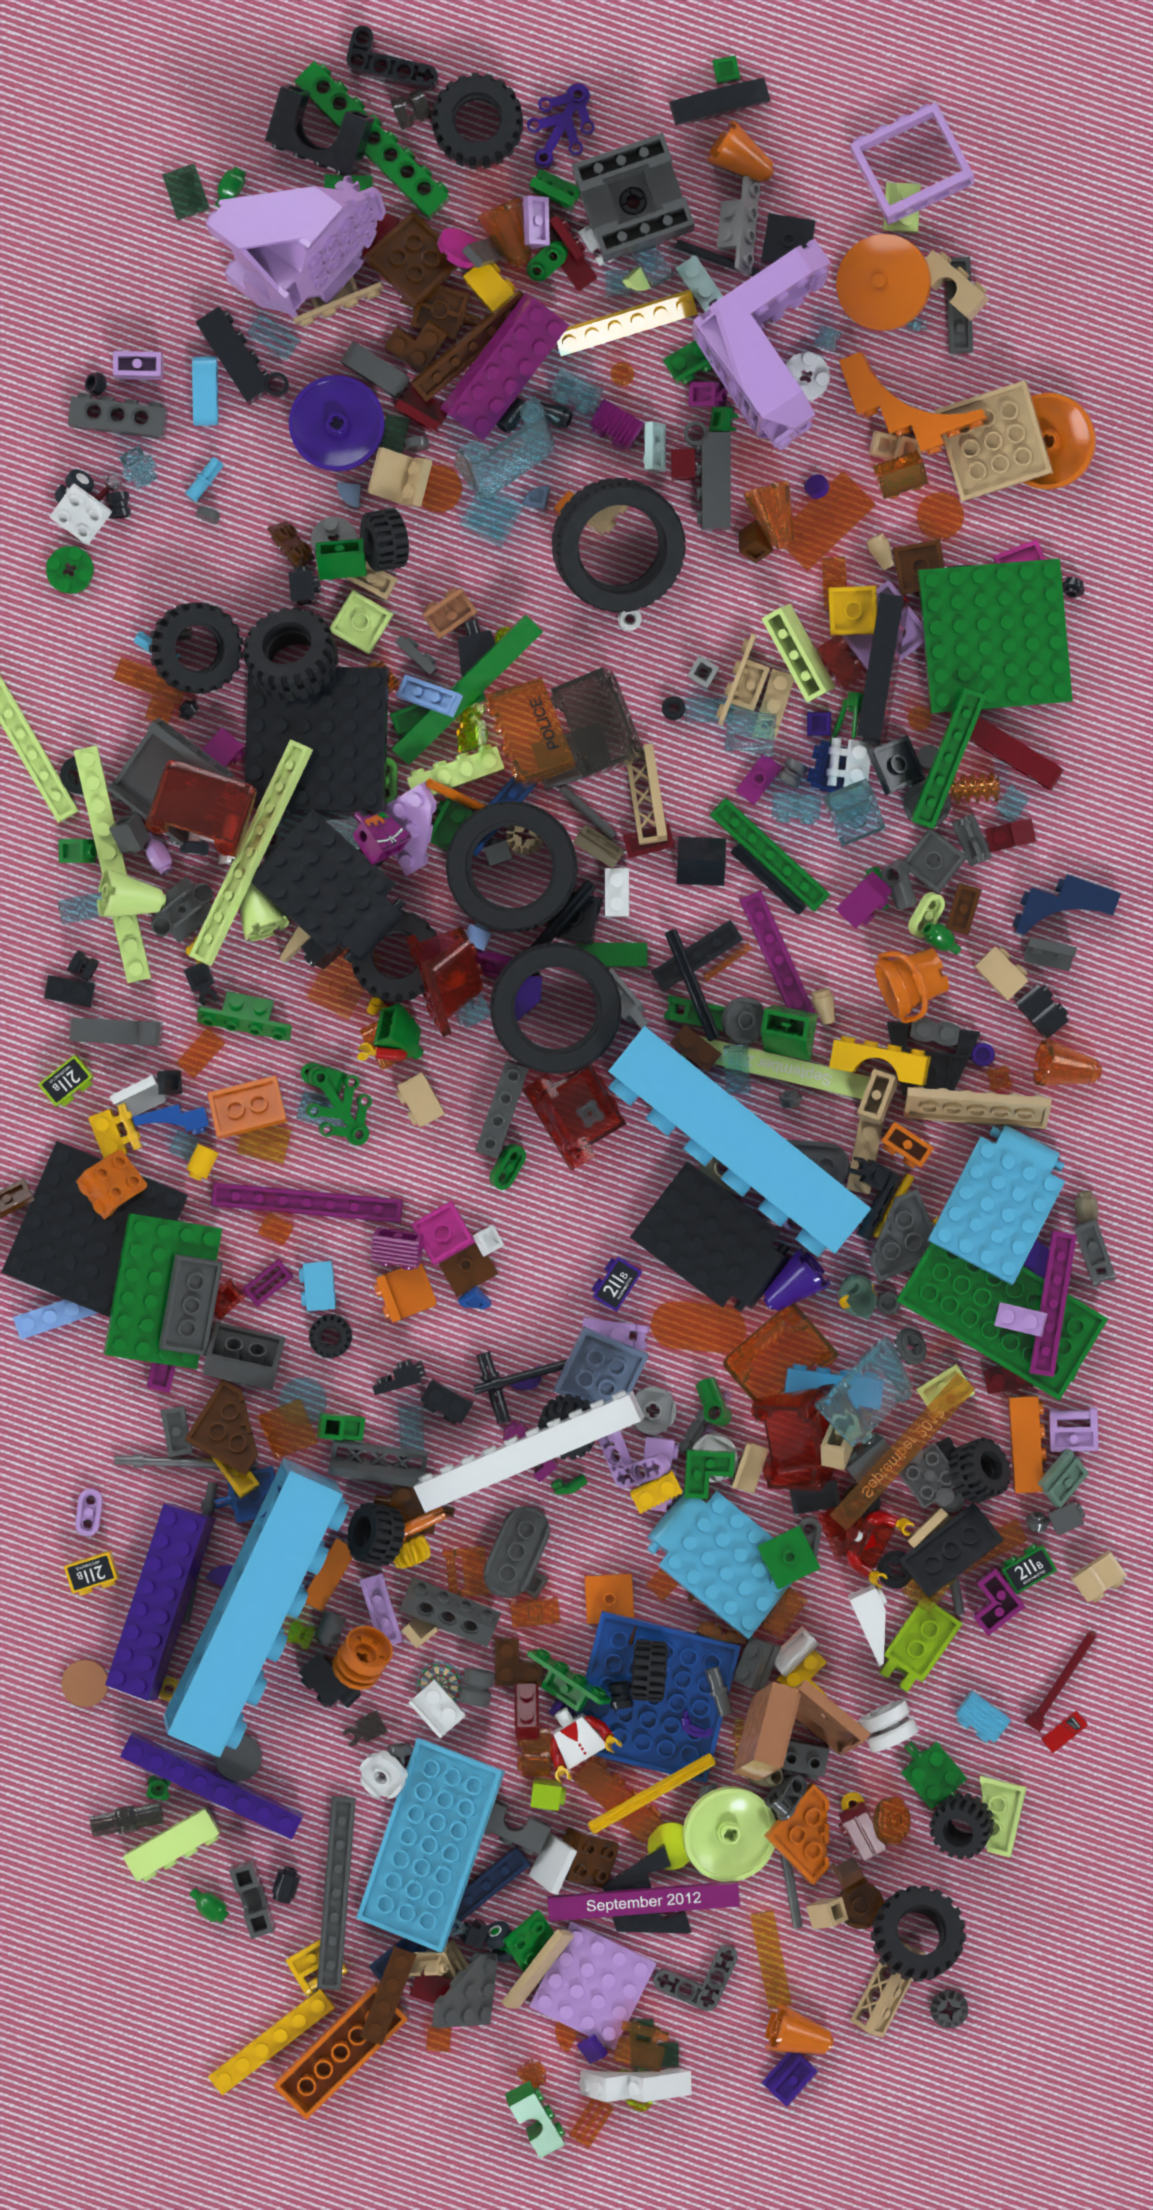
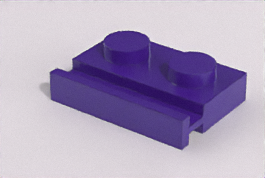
(790, 2077)

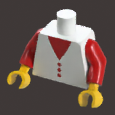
(578, 1740)

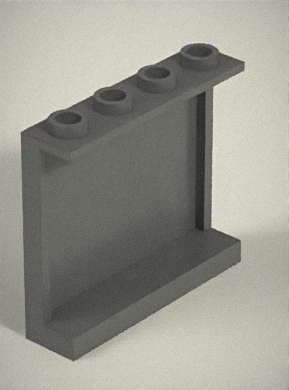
(143, 770)

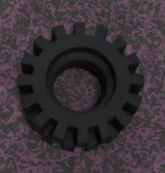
(316, 1340)

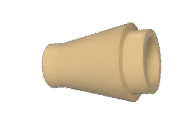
(881, 550)
(824, 1004)

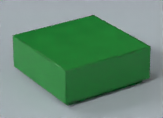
(726, 70)

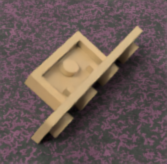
(347, 297)
(747, 684)

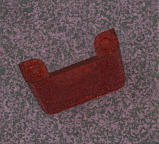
(203, 805)
(794, 1440)

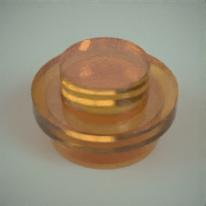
(622, 374)
(919, 718)

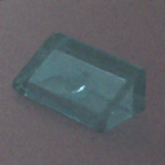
(321, 1101)

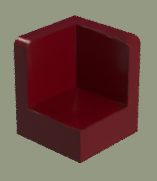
(682, 464)

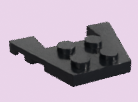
(944, 1068)
(637, 1878)

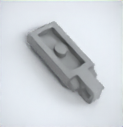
(630, 1003)

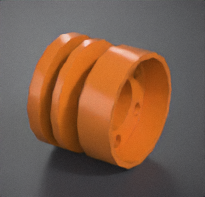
(362, 1657)

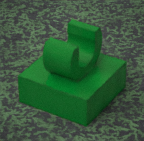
(721, 419)

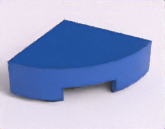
(474, 1299)

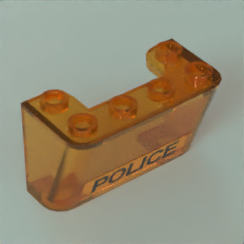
(530, 732)

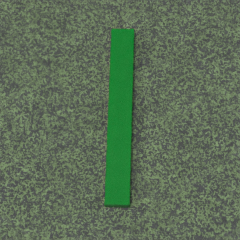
(470, 687)

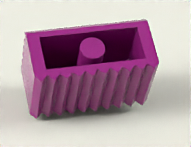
(616, 425)
(397, 1248)

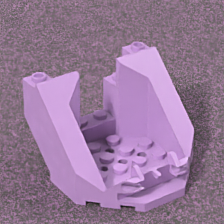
(297, 241)

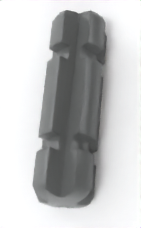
(693, 1433)

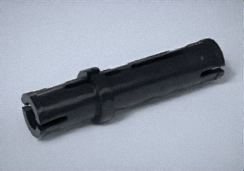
(878, 1206)
(502, 1415)

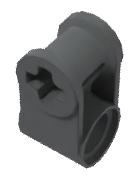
(786, 1796)

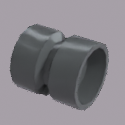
(477, 1686)

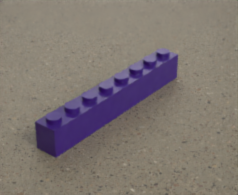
(211, 1785)

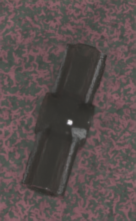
(126, 1819)

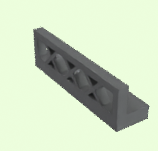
(375, 1470)

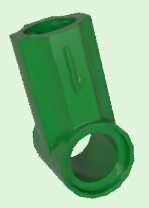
(712, 1401)

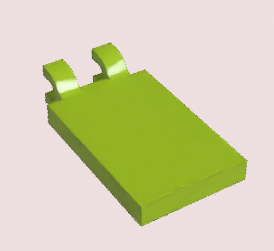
(919, 1644)

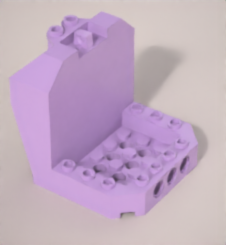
(743, 355)

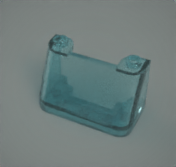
(506, 462)
(866, 1393)

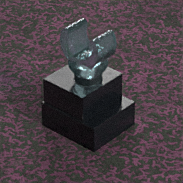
(471, 1933)

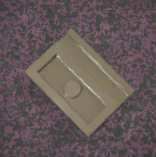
(599, 846)

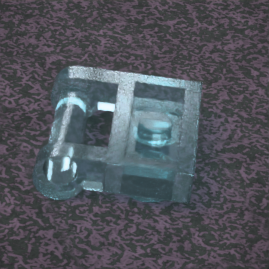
(750, 725)

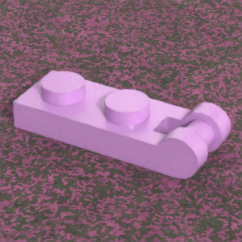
(619, 1331)

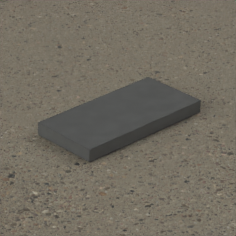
(190, 1305)

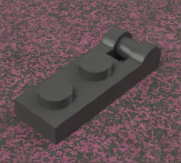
(1094, 1251)

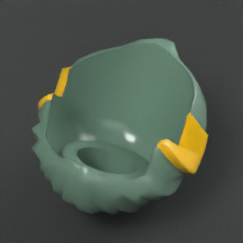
(857, 1296)

